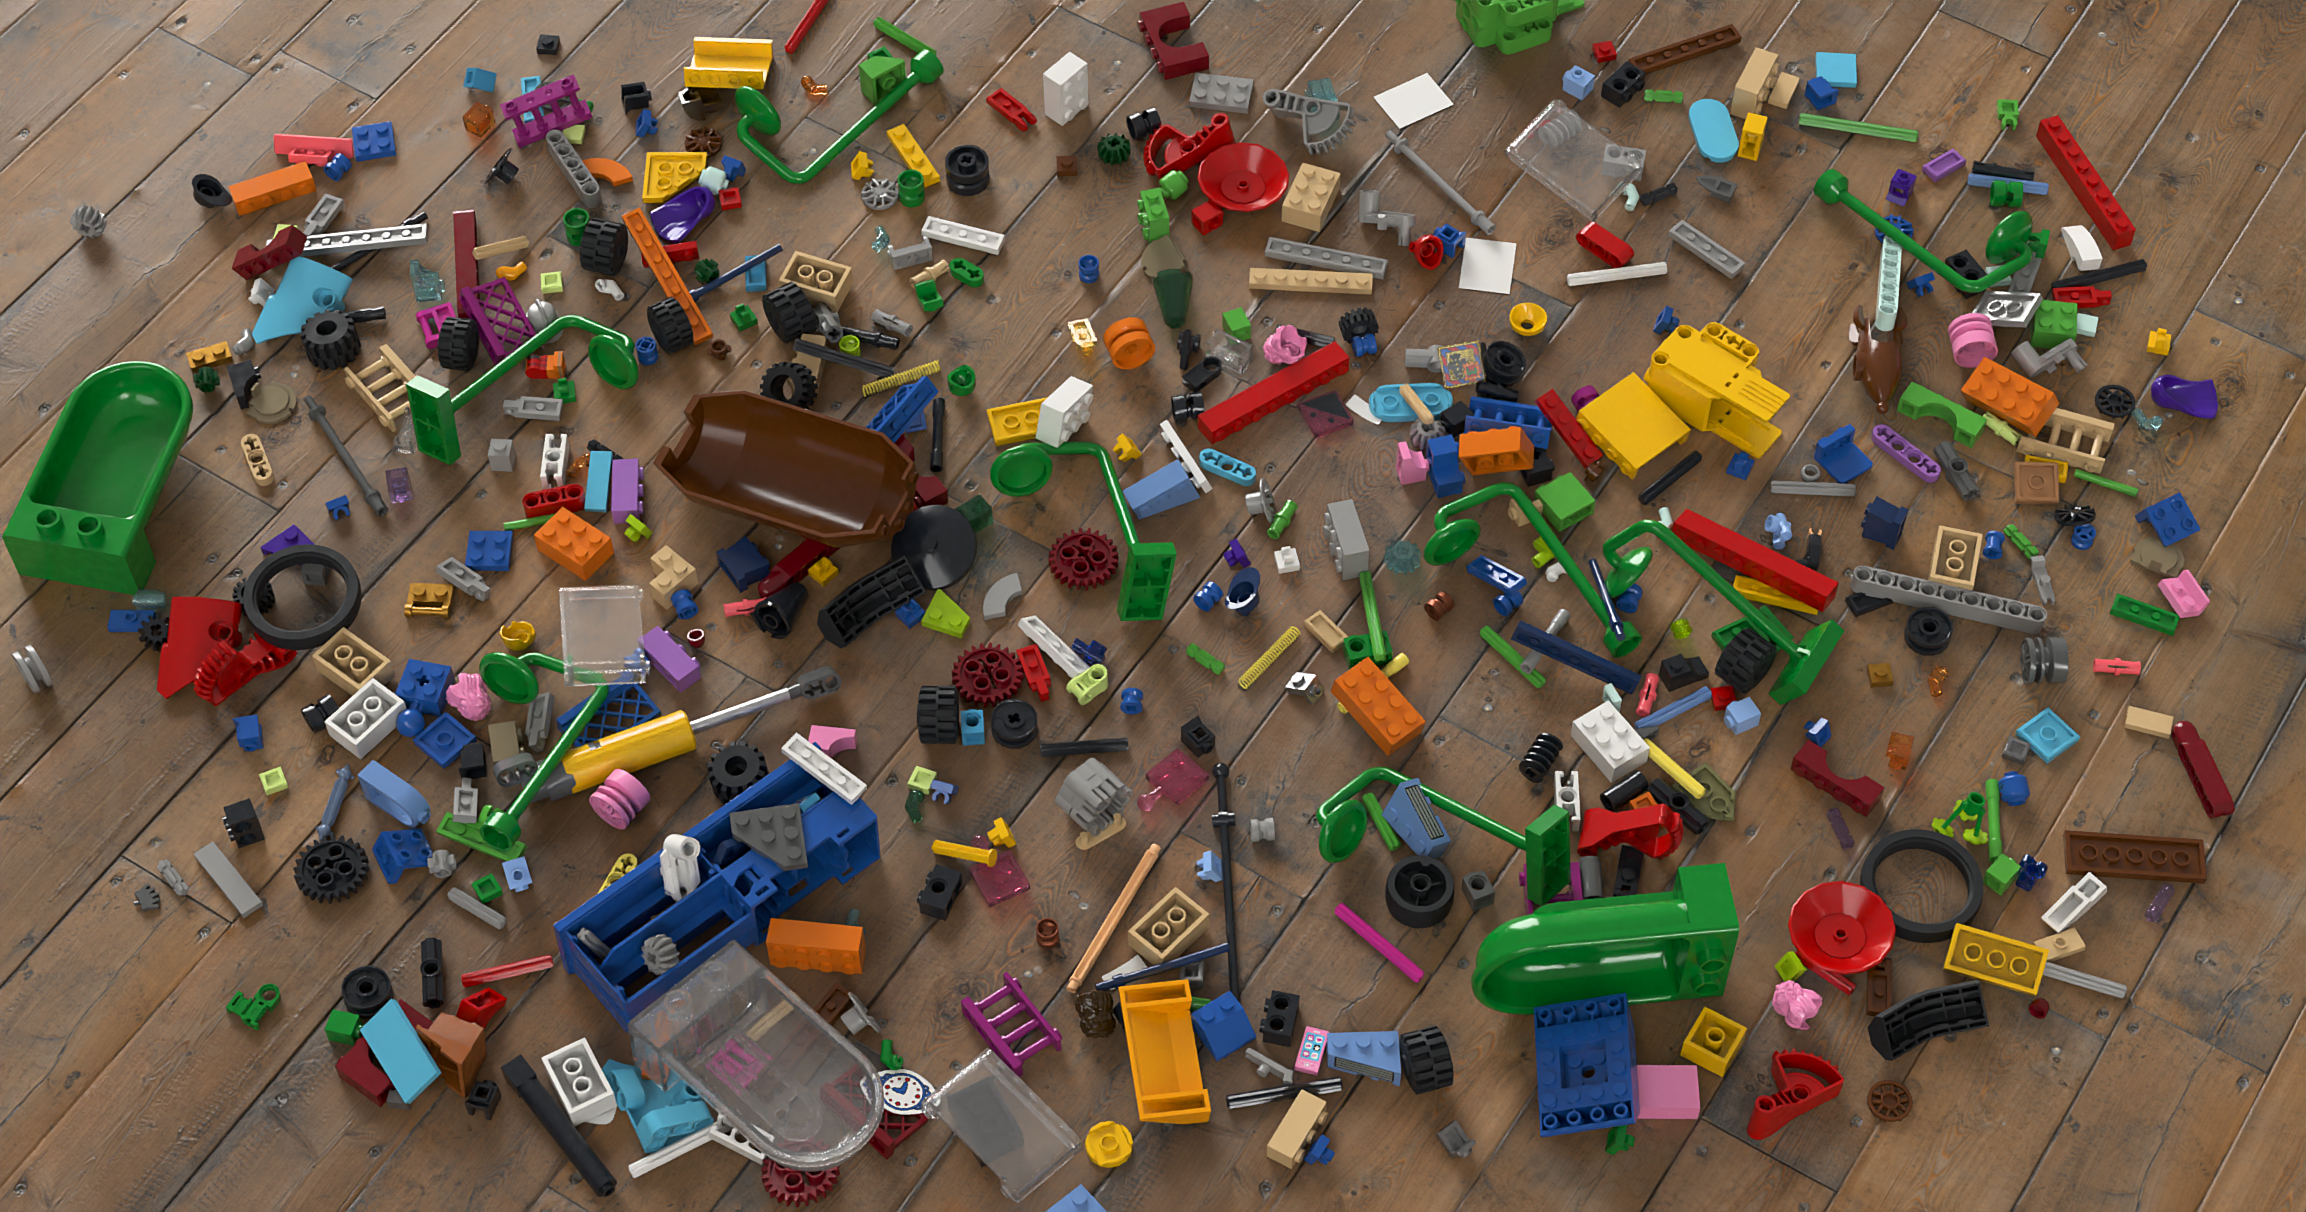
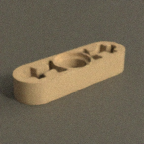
(258, 452)

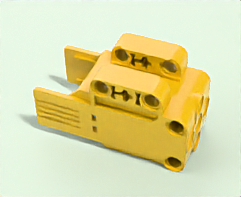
(1712, 374)

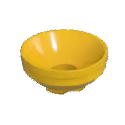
(1528, 313)

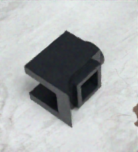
(635, 96)
(1197, 746)
(473, 761)
(489, 1104)

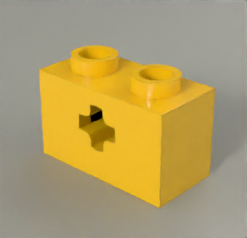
(1752, 136)

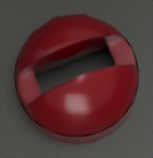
(696, 638)
(2039, 1008)

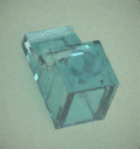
(426, 283)

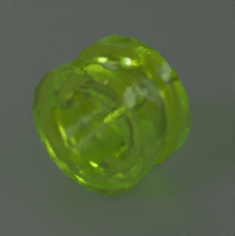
(1681, 629)

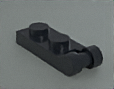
(1628, 871)

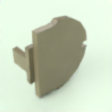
(1162, 255)
(272, 402)
(2155, 557)

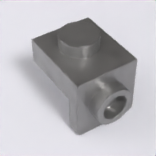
(1305, 685)
(1455, 1140)

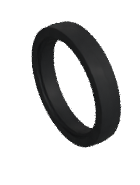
(290, 557)
(1947, 848)

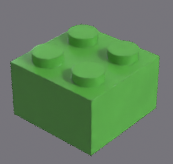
(2053, 324)

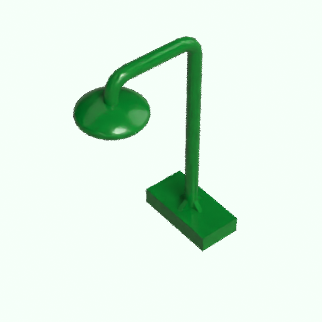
(434, 409)
(1148, 565)
(1804, 659)
(1545, 839)

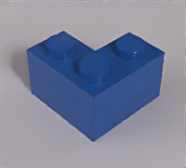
(1443, 466)

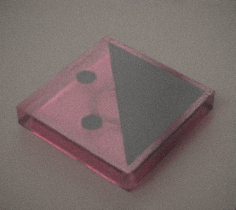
(1325, 414)

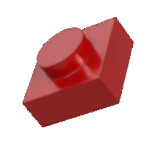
(1604, 51)
(730, 198)
(1722, 697)

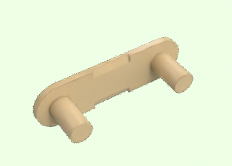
(1087, 840)

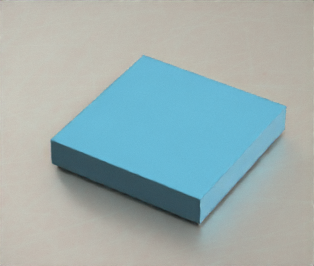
(1837, 68)
(2047, 735)

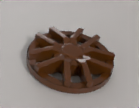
(703, 142)
(1889, 1101)

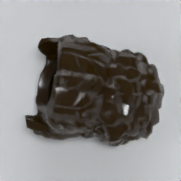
(1096, 1013)

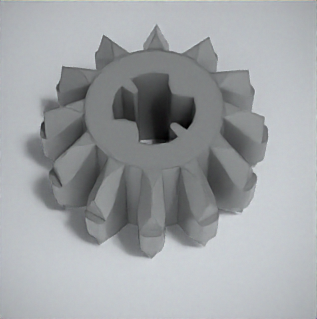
(88, 221)
(1421, 433)
(660, 954)

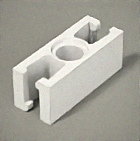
(554, 461)
(1568, 793)
(730, 1142)

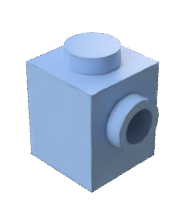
(1578, 82)
(1741, 715)
(517, 874)

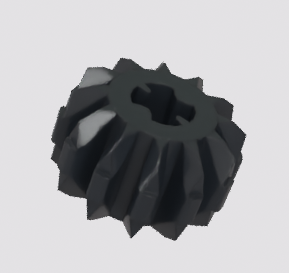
(147, 632)

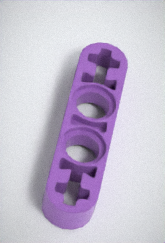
(1903, 455)

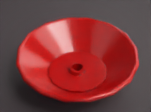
(1243, 177)
(1843, 910)

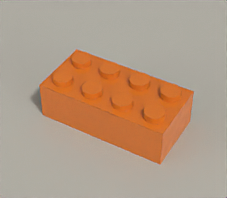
(2010, 396)
(1378, 706)
(816, 946)

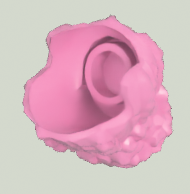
(1285, 346)
(470, 696)
(1796, 1004)

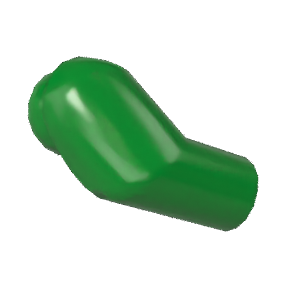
(888, 1058)

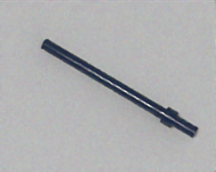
(735, 272)
(1615, 622)
(1120, 980)

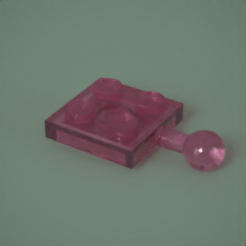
(1175, 777)
(1001, 880)

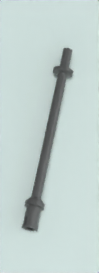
(371, 497)

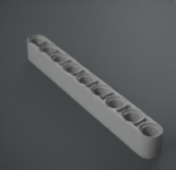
(1949, 599)

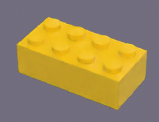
(1995, 959)

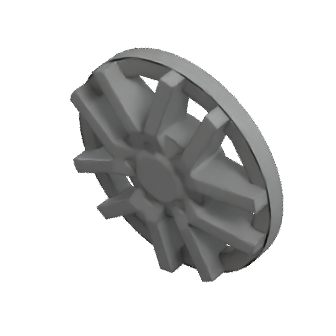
(879, 194)

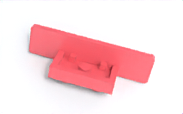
(312, 148)

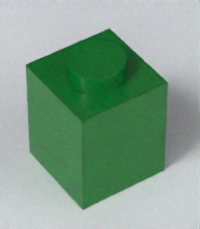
(343, 1027)

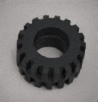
(670, 325)
(458, 343)
(802, 379)

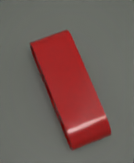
(1604, 245)
(553, 499)

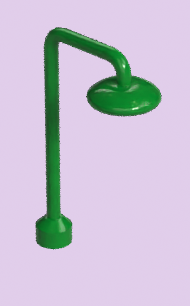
(762, 117)
(2004, 243)
(1460, 536)
(516, 683)

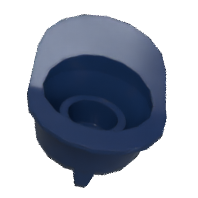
(1243, 591)

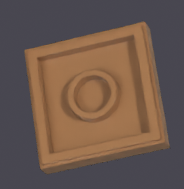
(2036, 483)

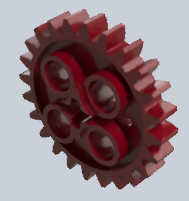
(1084, 553)
(969, 683)
(780, 1183)

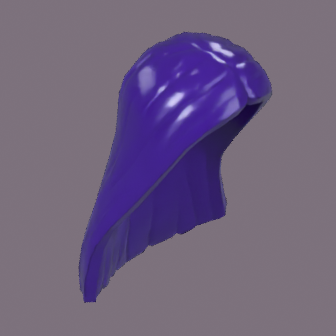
(681, 214)
(2189, 397)

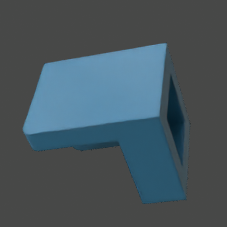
(480, 79)

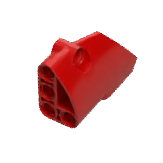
(192, 631)

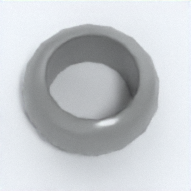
(1810, 467)

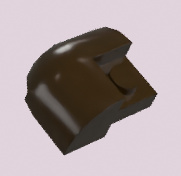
(699, 101)

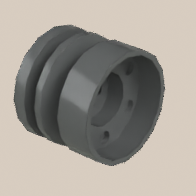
(2044, 659)

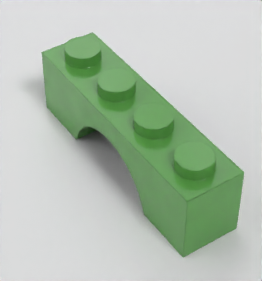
(1921, 402)

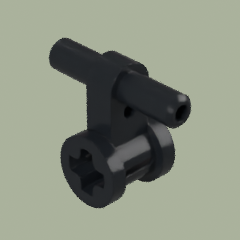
(1186, 345)

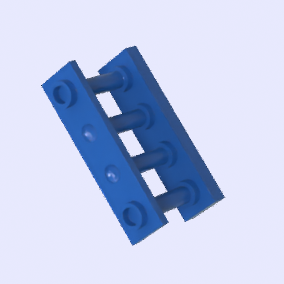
(1504, 414)

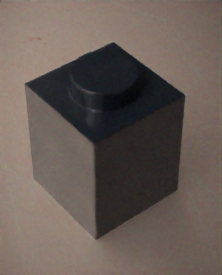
(1454, 418)

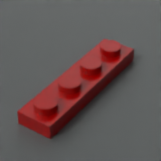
(1568, 428)

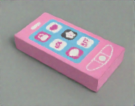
(1311, 1051)

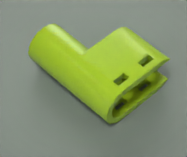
(1544, 554)

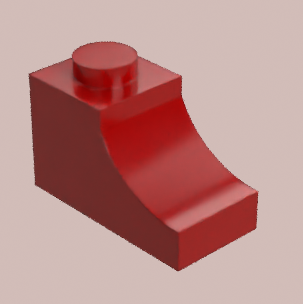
(481, 1007)

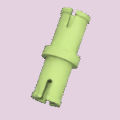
(2002, 429)

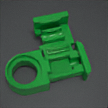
(254, 1010)

